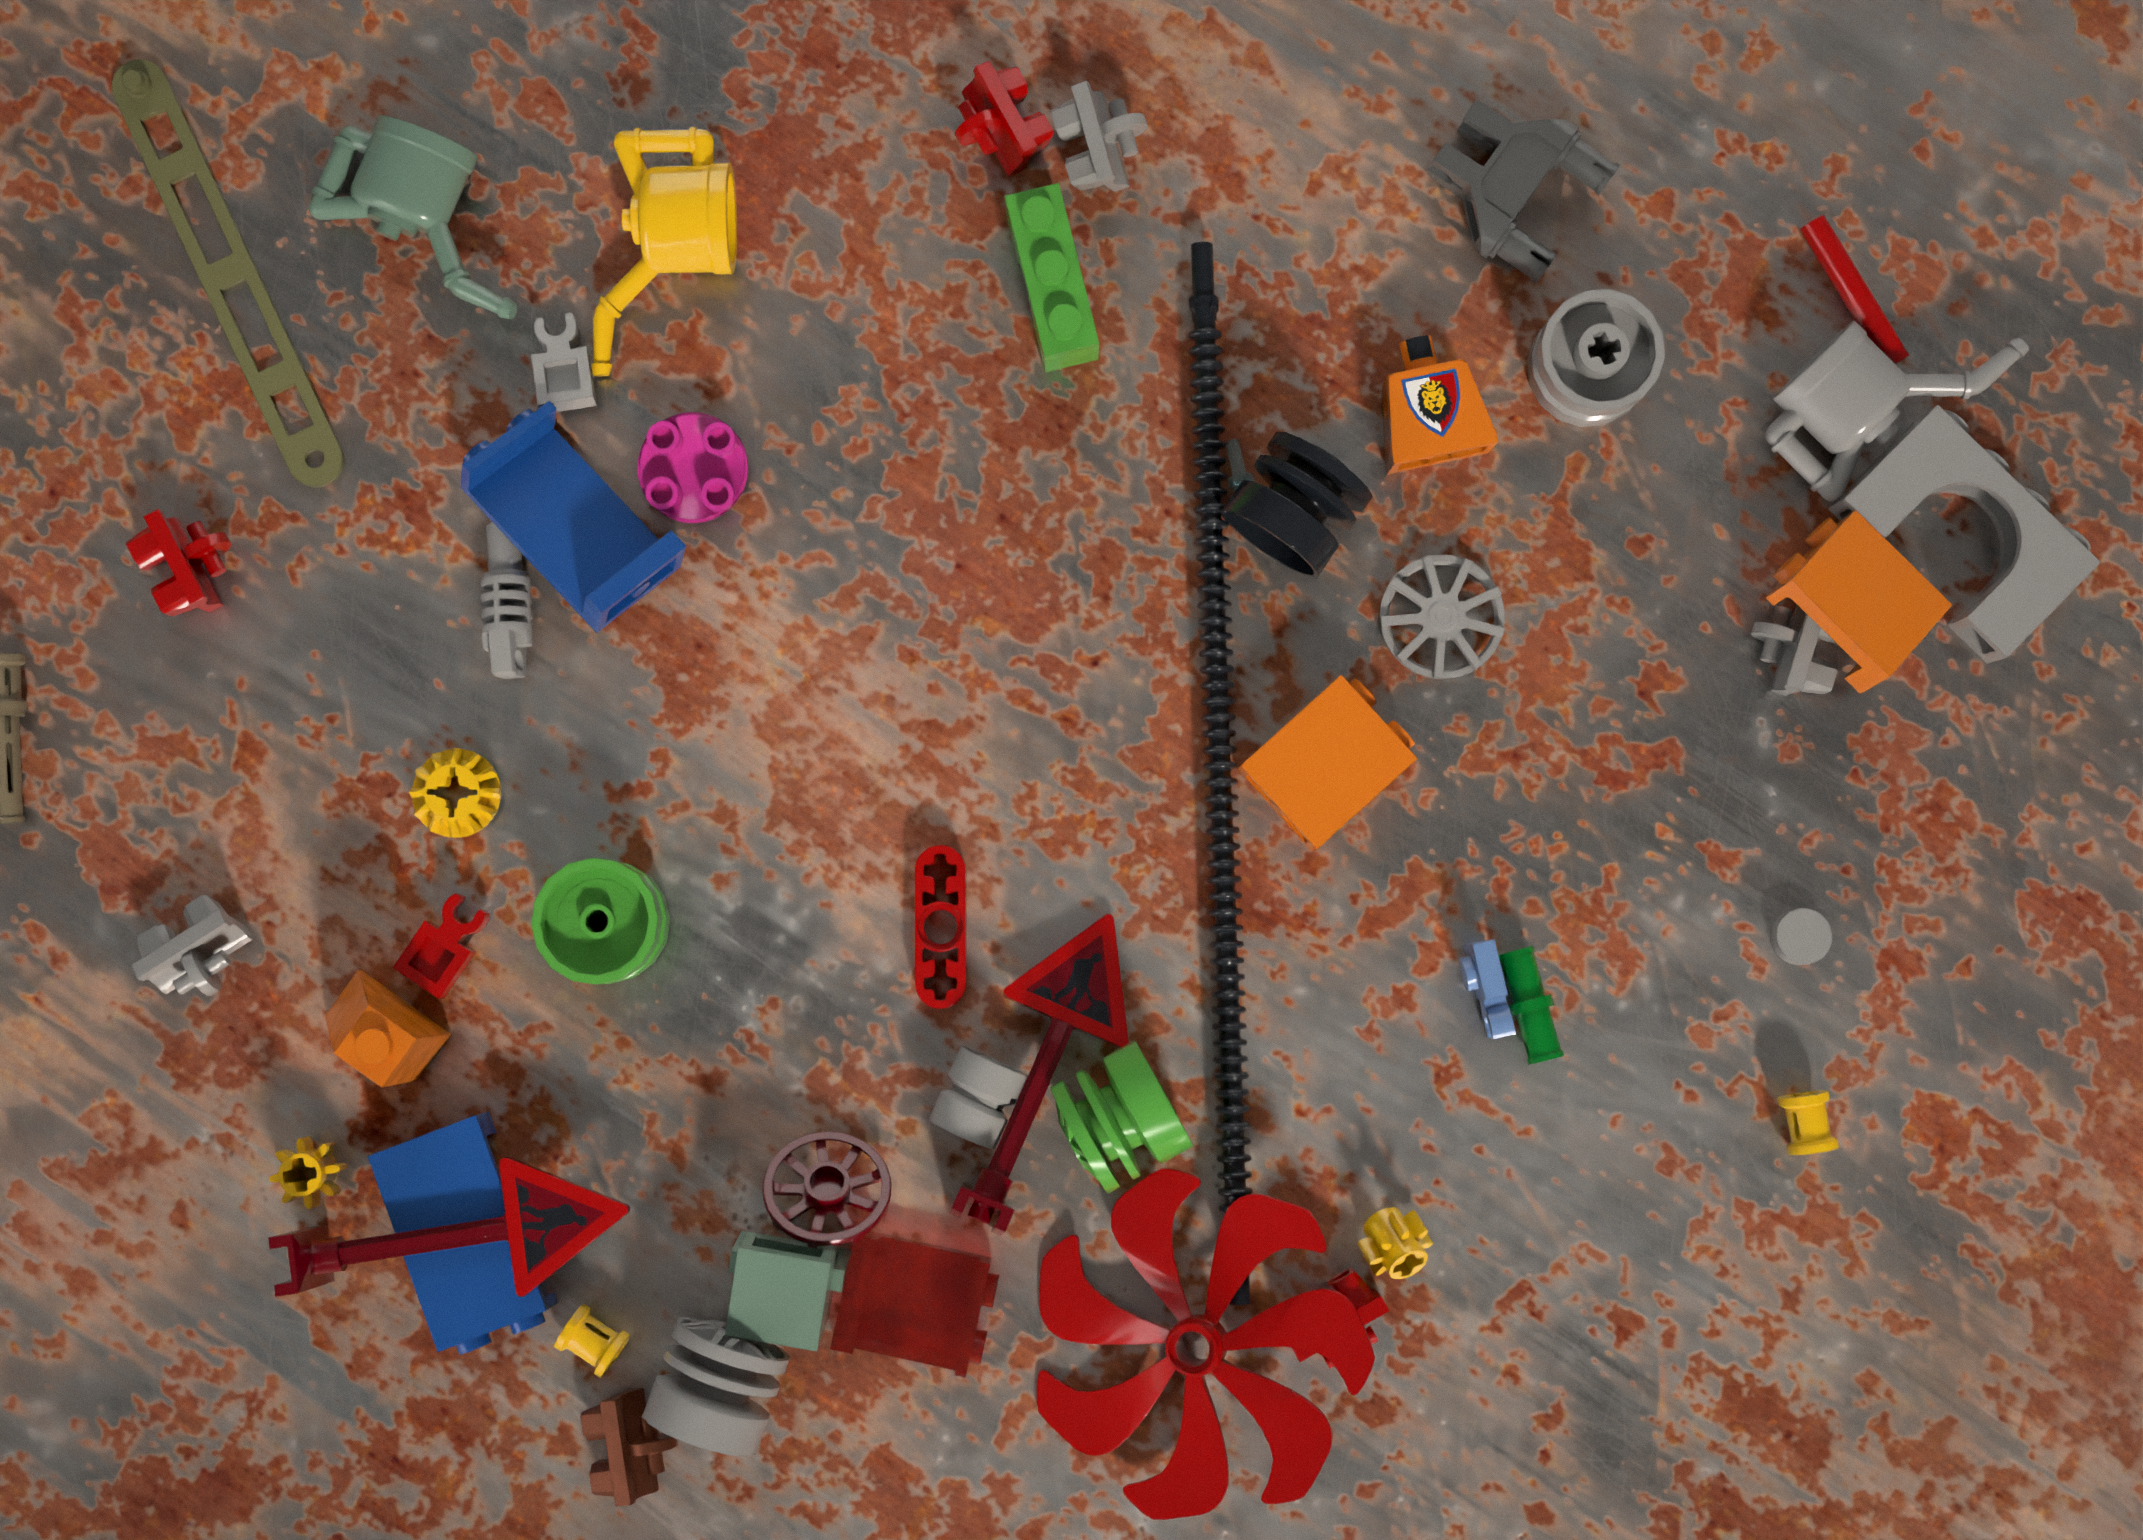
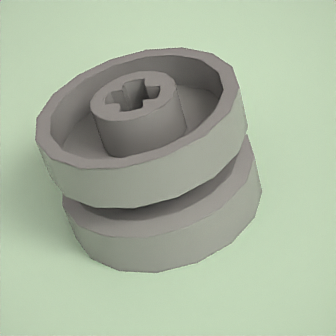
(1625, 364)

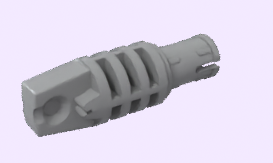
(505, 607)

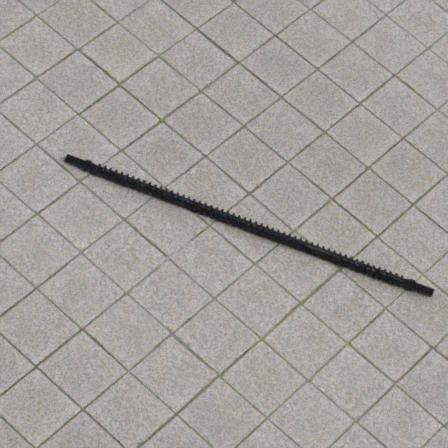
(1204, 310)

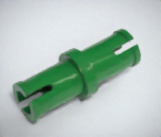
(1530, 1005)

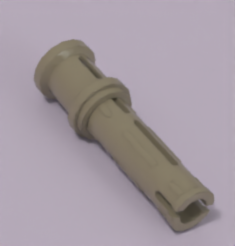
(11, 709)

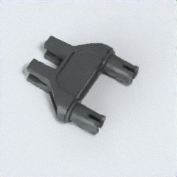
(1517, 166)

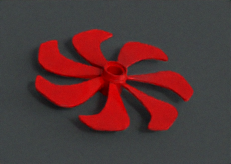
(1312, 1321)

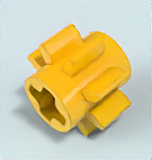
(292, 1181)
(1395, 1243)

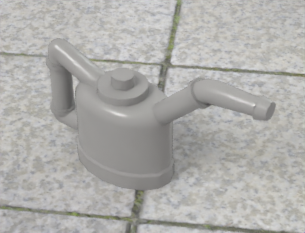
(1852, 397)

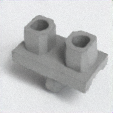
(1089, 116)
(1797, 666)
(194, 954)

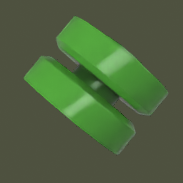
(587, 890)

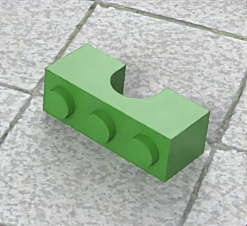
(1052, 277)

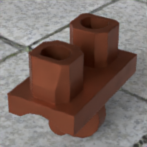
(631, 1446)

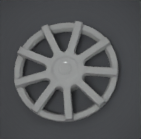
(1442, 616)

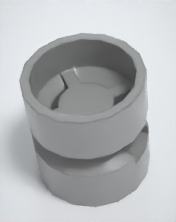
(977, 1098)

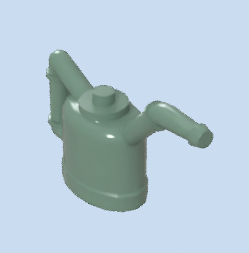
(407, 186)

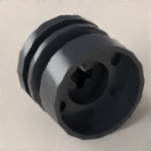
(1302, 495)

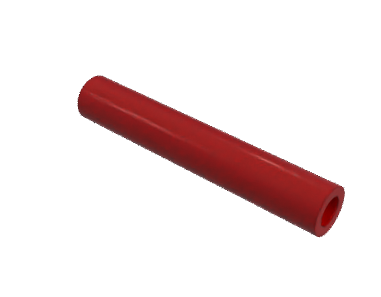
(1852, 287)

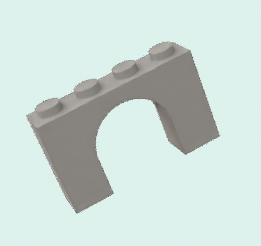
(2037, 554)

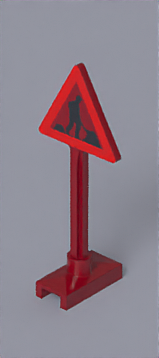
(1078, 991)
(543, 1223)

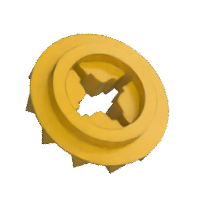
(471, 812)

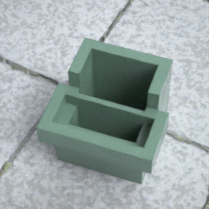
(783, 1289)

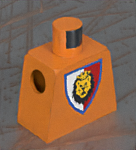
(1432, 411)

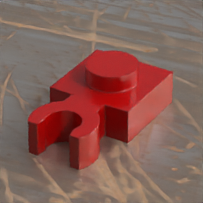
(437, 953)

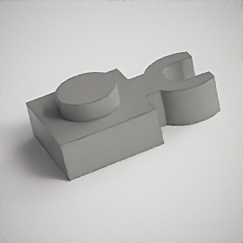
(563, 372)

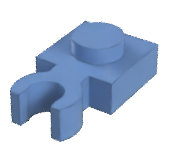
(1484, 975)

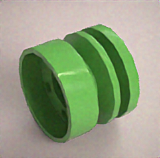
(1120, 1117)

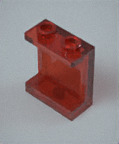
(914, 1302)

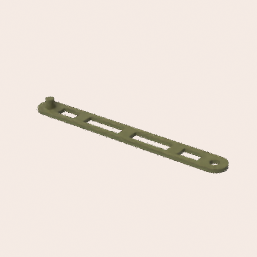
(142, 94)

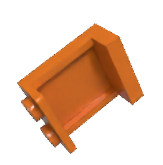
(1861, 596)
(1329, 762)

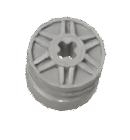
(712, 1399)

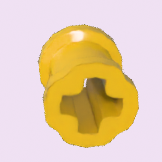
(1808, 1122)
(592, 1340)

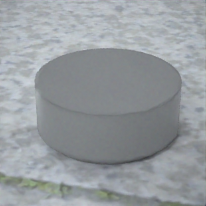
(1801, 936)

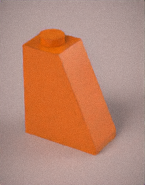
(382, 1033)

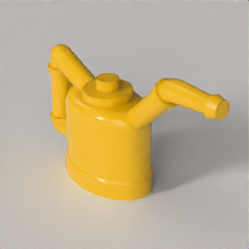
(677, 217)

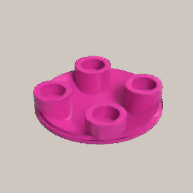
(692, 467)

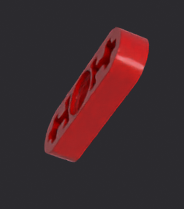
(928, 884)

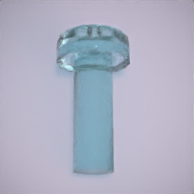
(1237, 465)

